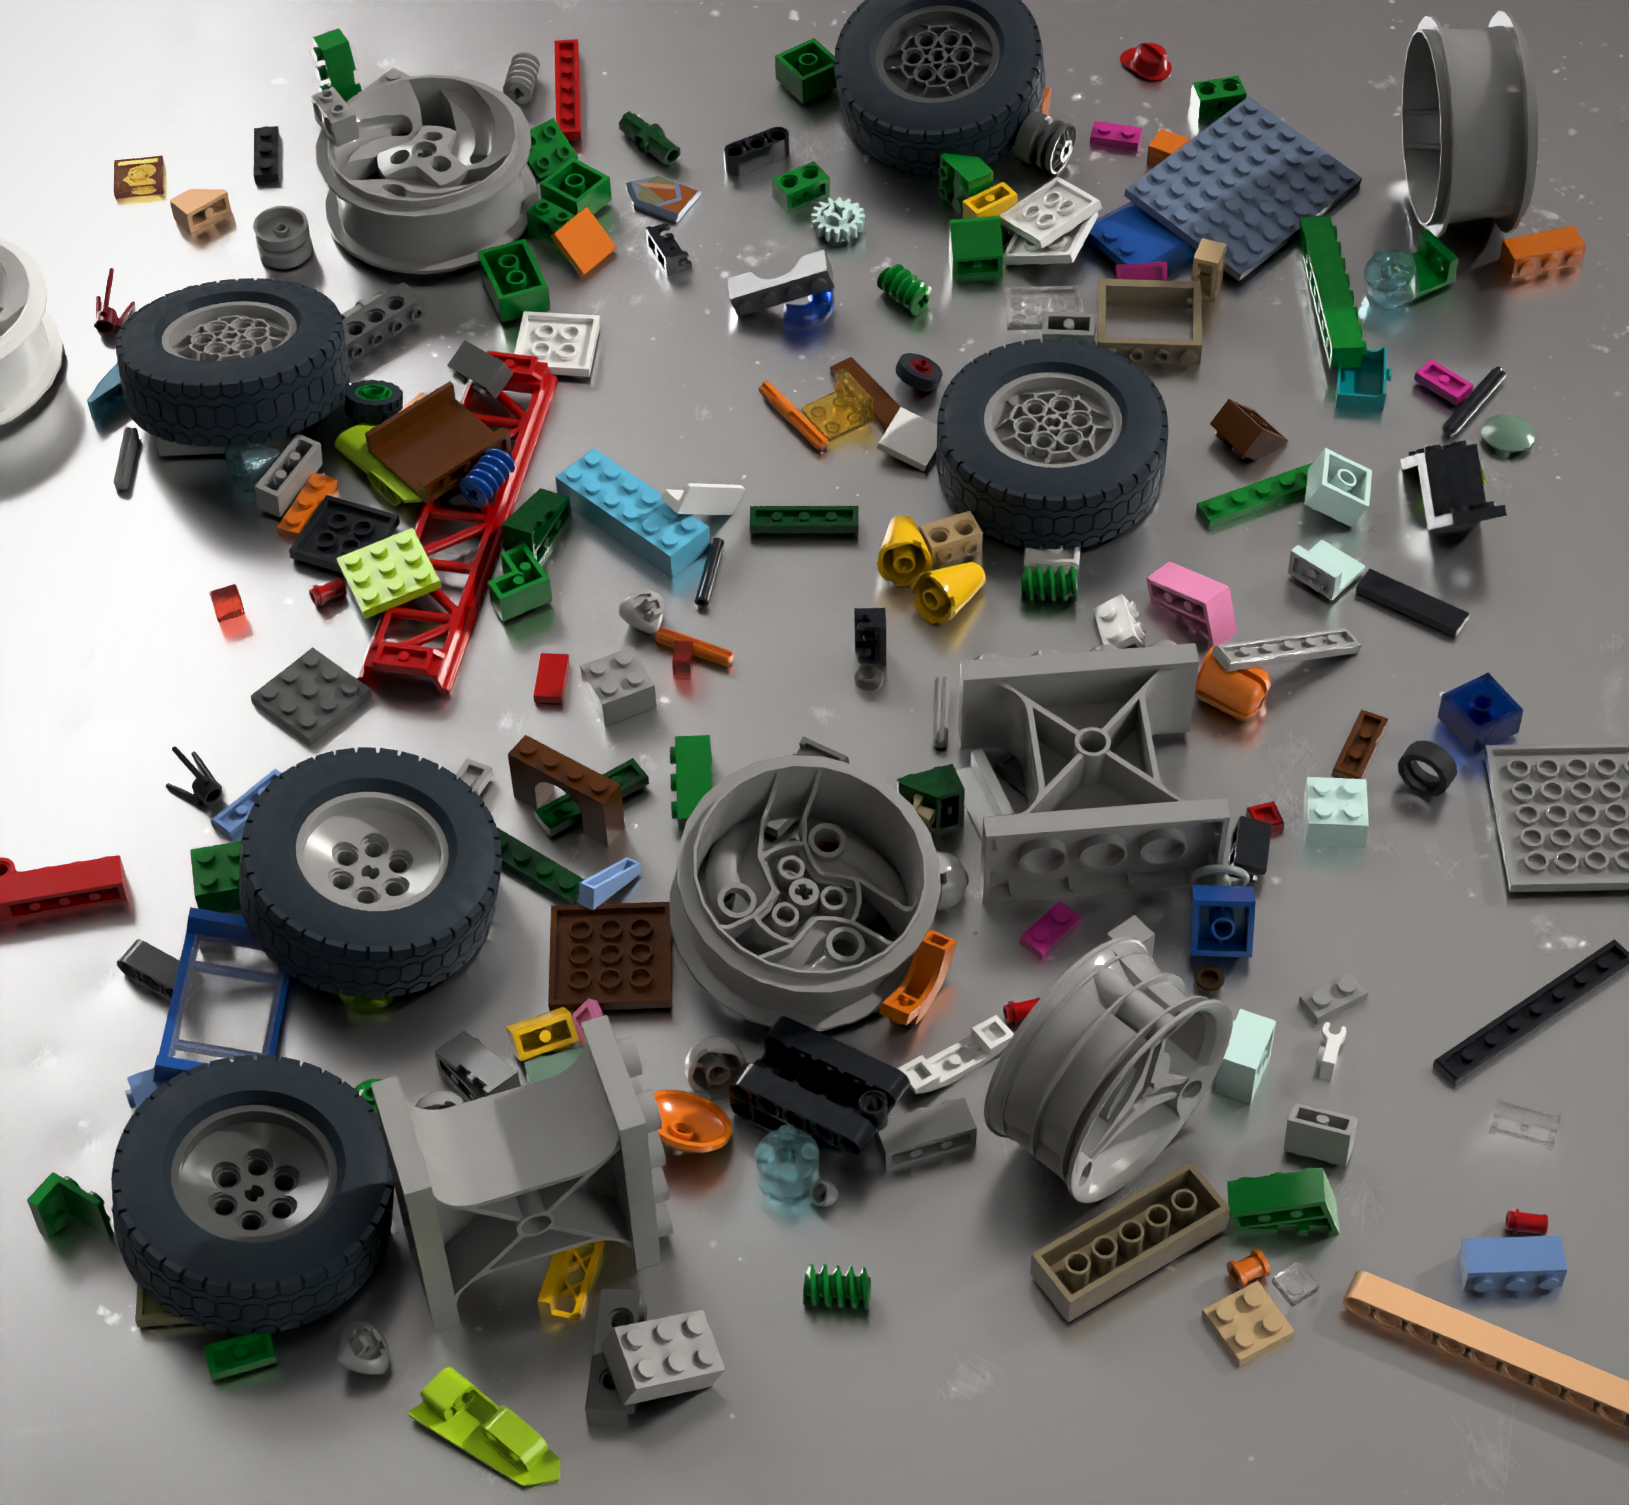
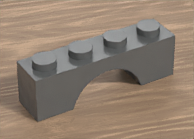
(808, 277)

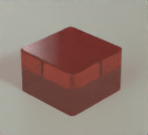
(226, 603)
(683, 660)

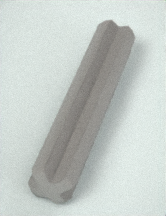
(126, 458)
(941, 712)

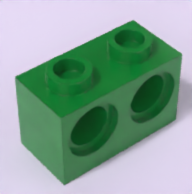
(1216, 96)
(800, 187)

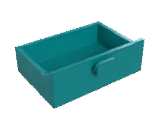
(1364, 385)

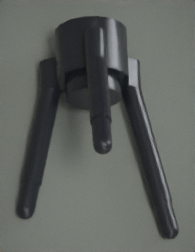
(205, 787)

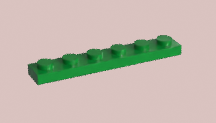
(1254, 497)

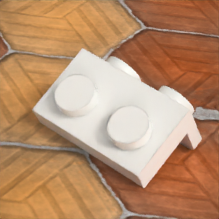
(1119, 623)

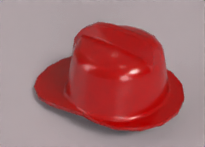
(1148, 61)

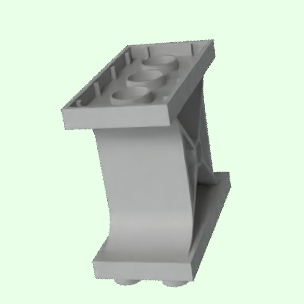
(1089, 771)
(528, 1170)

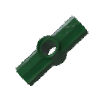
(649, 138)

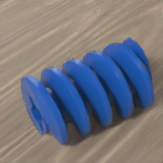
(487, 477)

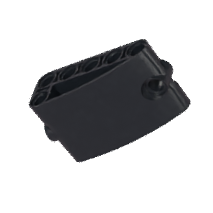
(817, 1088)

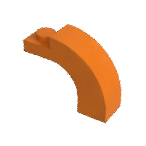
(922, 980)

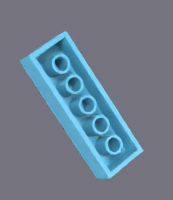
(633, 513)

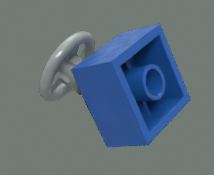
(1221, 912)

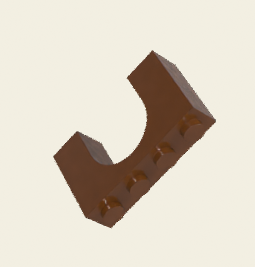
(538, 768)

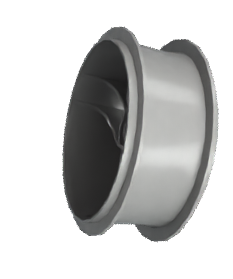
(1469, 124)
(452, 155)
(880, 855)

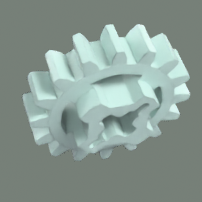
(838, 219)

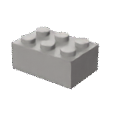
(662, 1357)

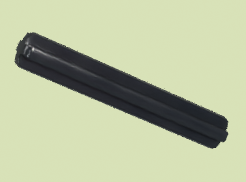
(1473, 401)

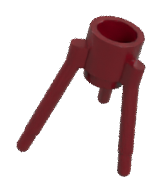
(106, 318)

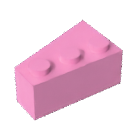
(1195, 599)

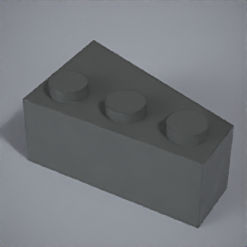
(474, 1067)

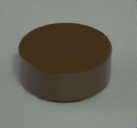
(1208, 981)

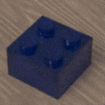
(1480, 713)

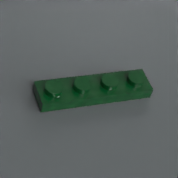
(804, 519)
(564, 811)
(539, 870)

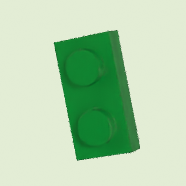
(239, 1354)

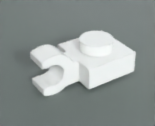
(1328, 1055)

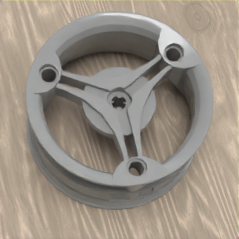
(1107, 1068)

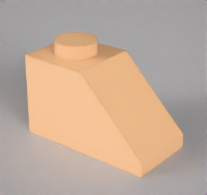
(199, 207)

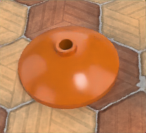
(691, 1122)

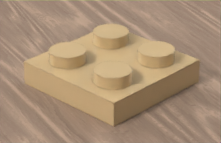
(1248, 1323)

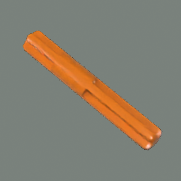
(793, 415)

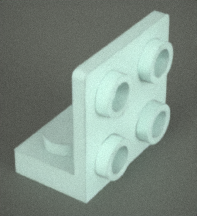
(1324, 568)

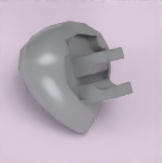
(643, 610)
(363, 1349)

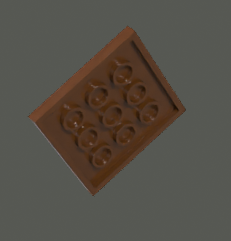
(611, 956)

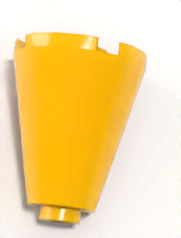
(903, 552)
(946, 591)

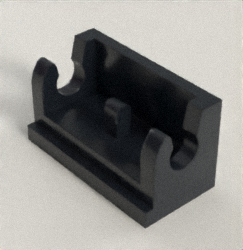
(667, 250)
(870, 634)
(1250, 846)

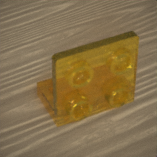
(842, 410)

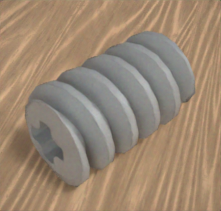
(521, 77)

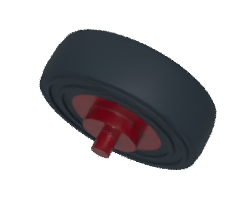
(919, 372)

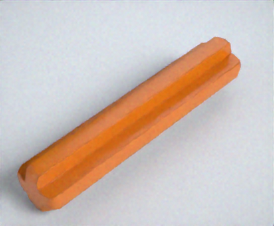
(701, 648)

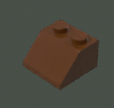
(1246, 431)

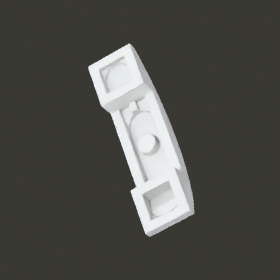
(959, 1059)

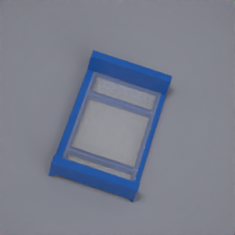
(223, 997)

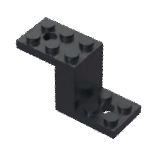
(1452, 485)

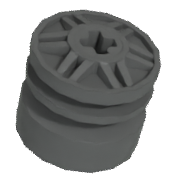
(1045, 142)

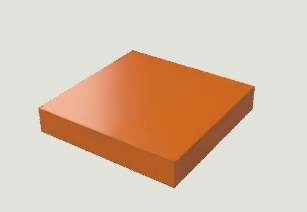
(583, 241)

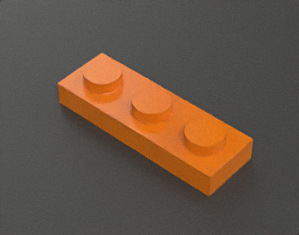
(306, 504)

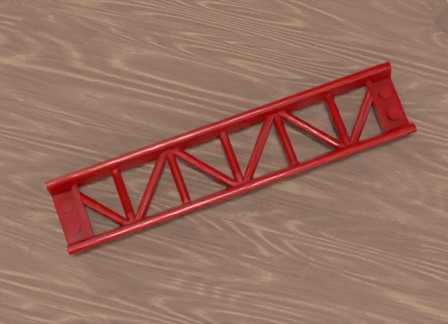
(442, 664)

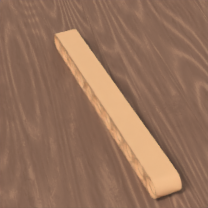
(1489, 1347)

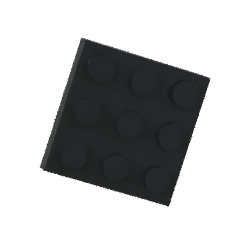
(340, 529)

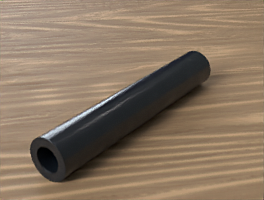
(709, 572)

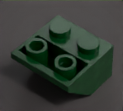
(941, 792)

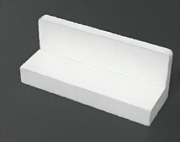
(704, 499)
(982, 791)

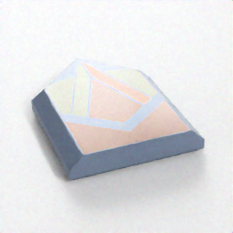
(662, 197)

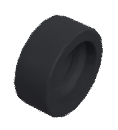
(1435, 757)

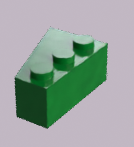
(335, 64)
(692, 774)
(1283, 1200)

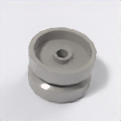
(282, 237)

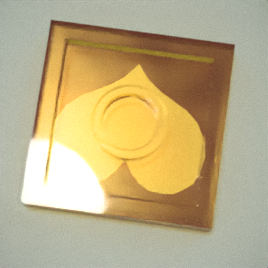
(138, 177)

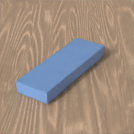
(233, 818)

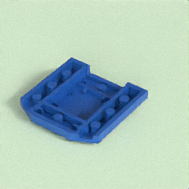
(1135, 237)

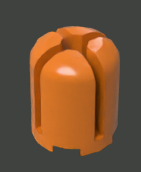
(1232, 692)

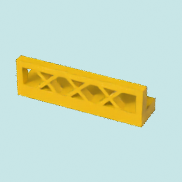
(555, 1280)

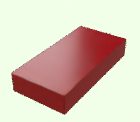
(551, 678)

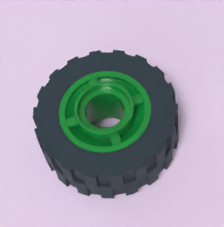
(373, 401)

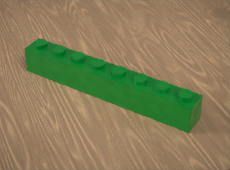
(1331, 292)

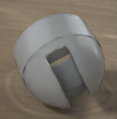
(823, 1189)

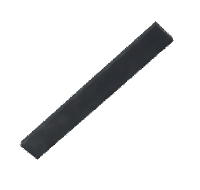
(1533, 1013)

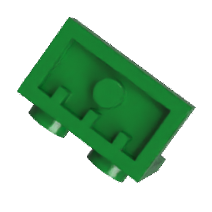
(548, 149)
(1434, 263)
(61, 1198)

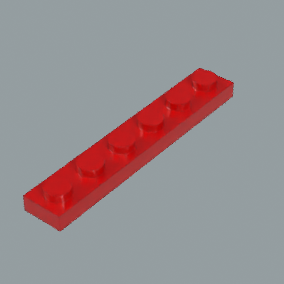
(567, 88)

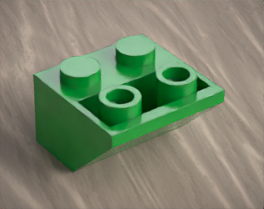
(962, 178)
(975, 247)

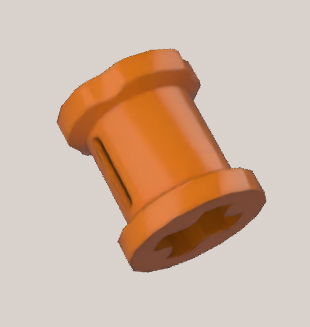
(1248, 1268)

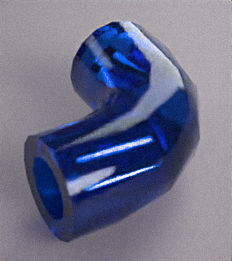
(811, 314)

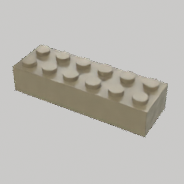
(1129, 1241)

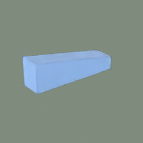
(607, 882)

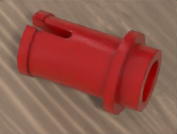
(328, 591)
(1018, 1011)
(1526, 1222)

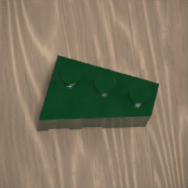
(537, 522)

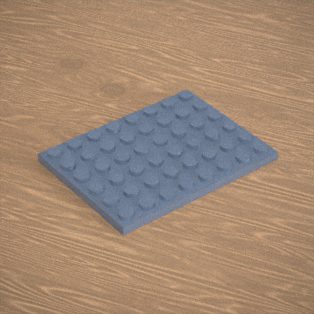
(1243, 186)

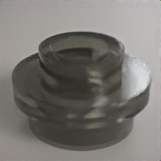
(868, 677)

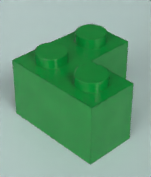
(521, 585)

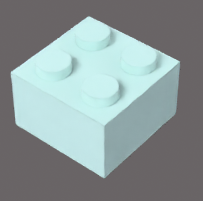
(1338, 487)
(1336, 812)
(1245, 1056)

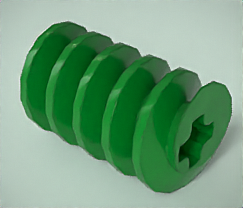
(905, 288)
(1049, 583)
(837, 1286)

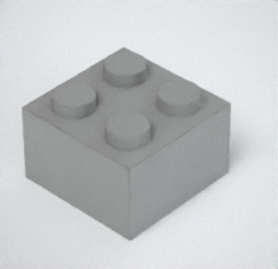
(618, 686)

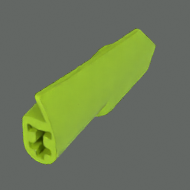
(354, 447)
(485, 1430)

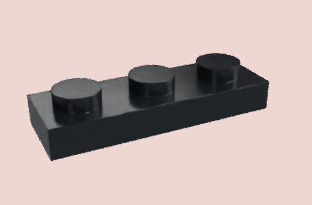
(266, 154)

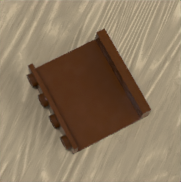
(433, 443)

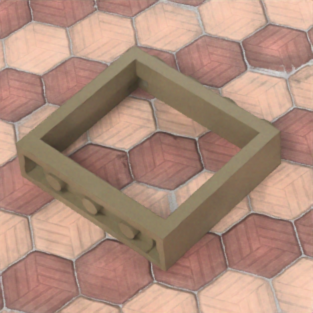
(1151, 294)

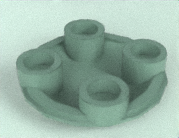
(1508, 433)

